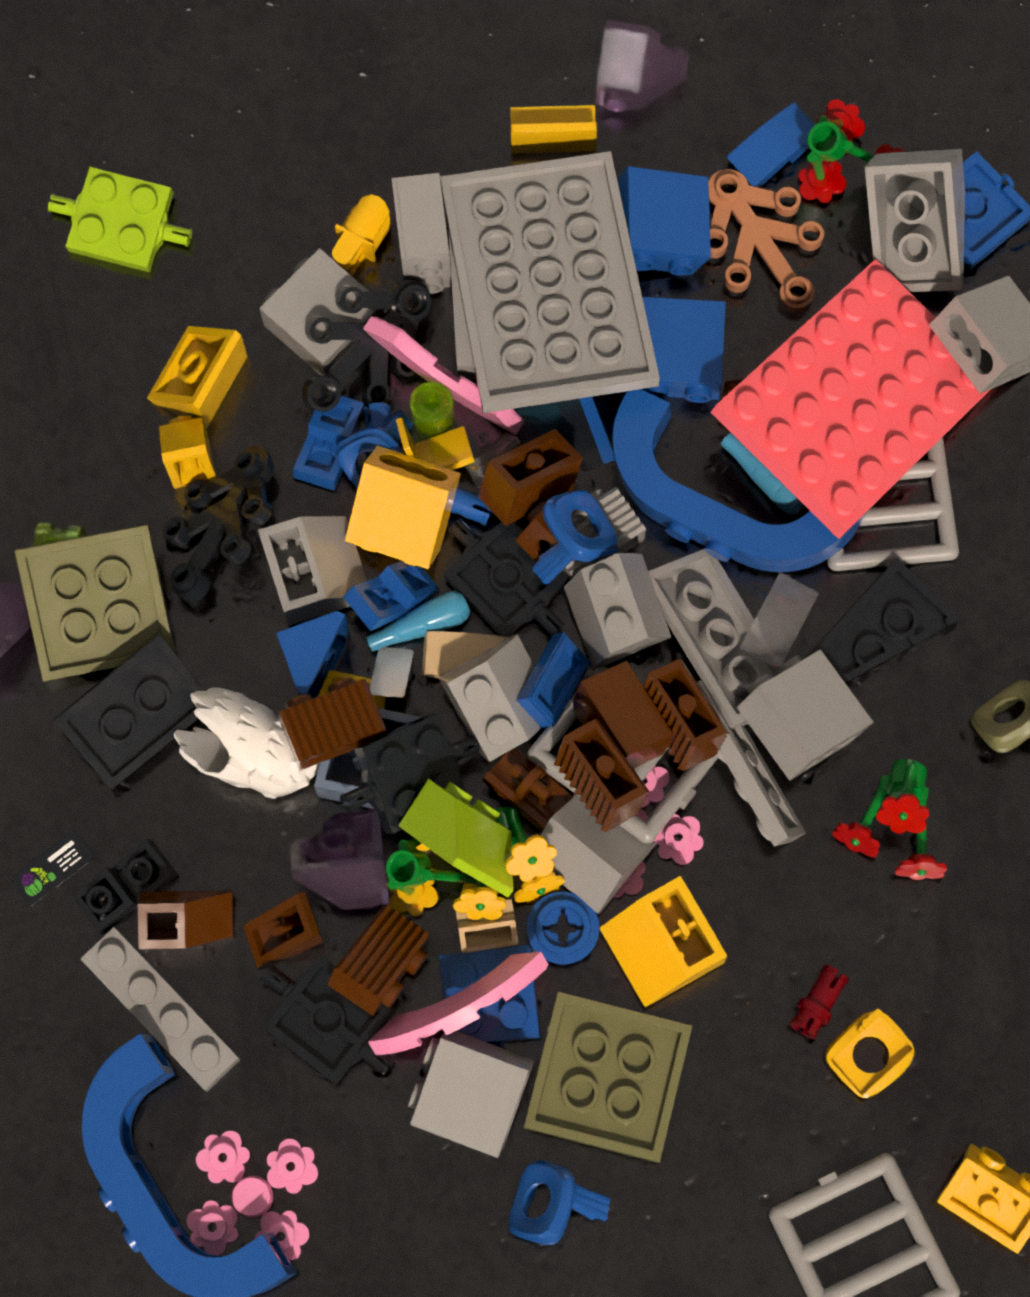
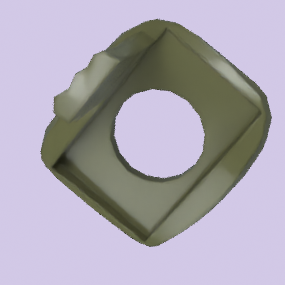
(1004, 736)

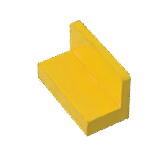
(553, 129)

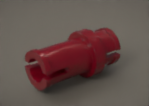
(816, 1007)

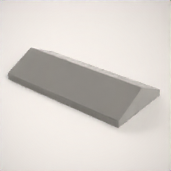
(710, 627)

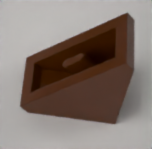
(283, 931)

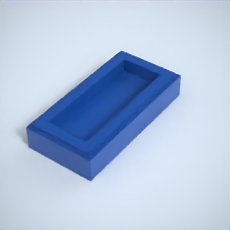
(553, 680)

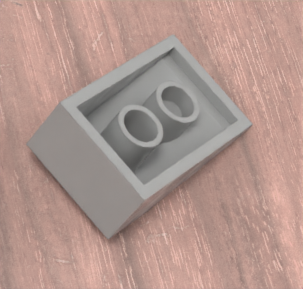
(918, 217)

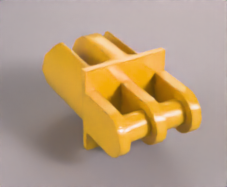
(361, 233)

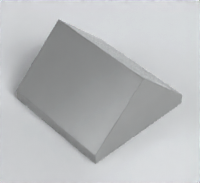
(590, 859)

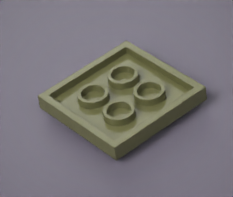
(93, 600)
(608, 1077)

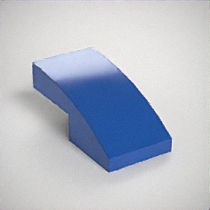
(773, 145)
(318, 457)
(391, 594)

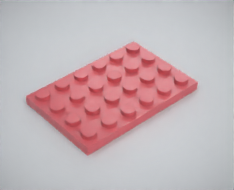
(851, 399)

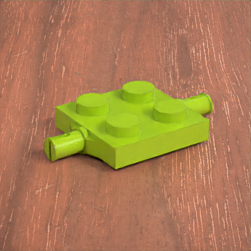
(120, 219)

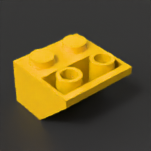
(663, 942)

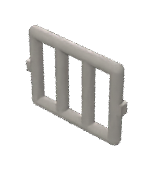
(939, 509)
(678, 796)
(904, 1207)

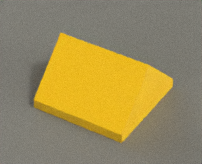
(199, 372)

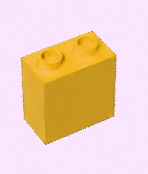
(402, 507)

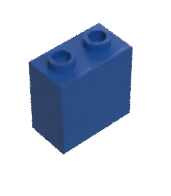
(666, 219)
(687, 347)

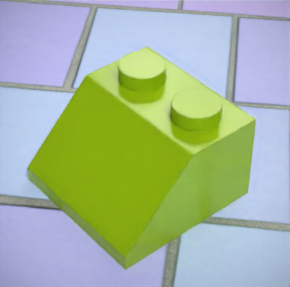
(462, 833)

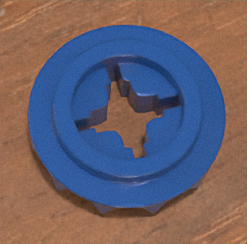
(578, 914)

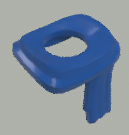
(366, 441)
(571, 543)
(564, 1196)

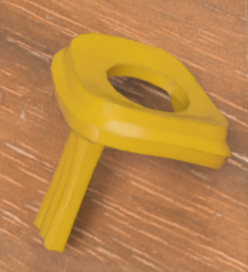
(877, 1025)

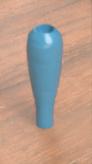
(763, 477)
(434, 615)

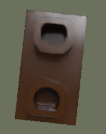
(527, 788)

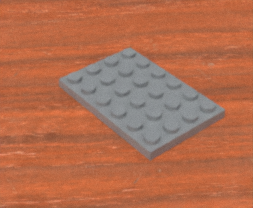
(548, 282)

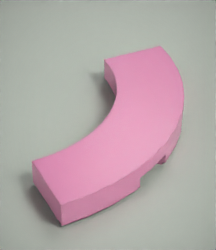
(425, 364)
(460, 1009)

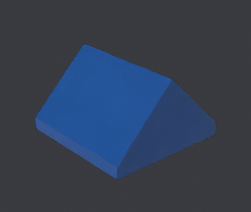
(314, 650)

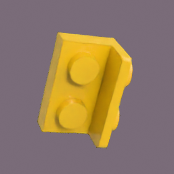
(990, 1197)

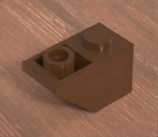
(184, 918)

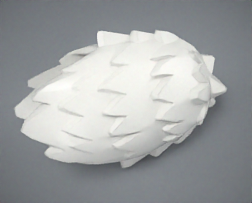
(243, 744)

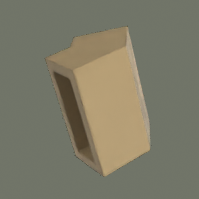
(487, 934)

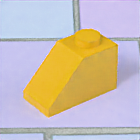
(186, 451)

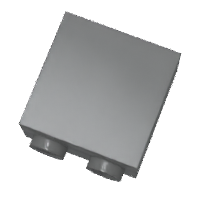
(422, 230)
(312, 294)
(988, 333)
(803, 713)
(470, 1092)

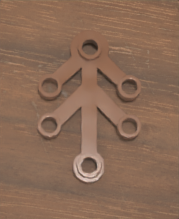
(759, 233)

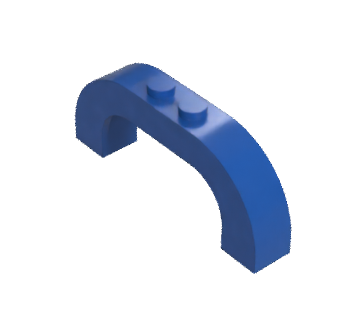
(697, 517)
(135, 1196)

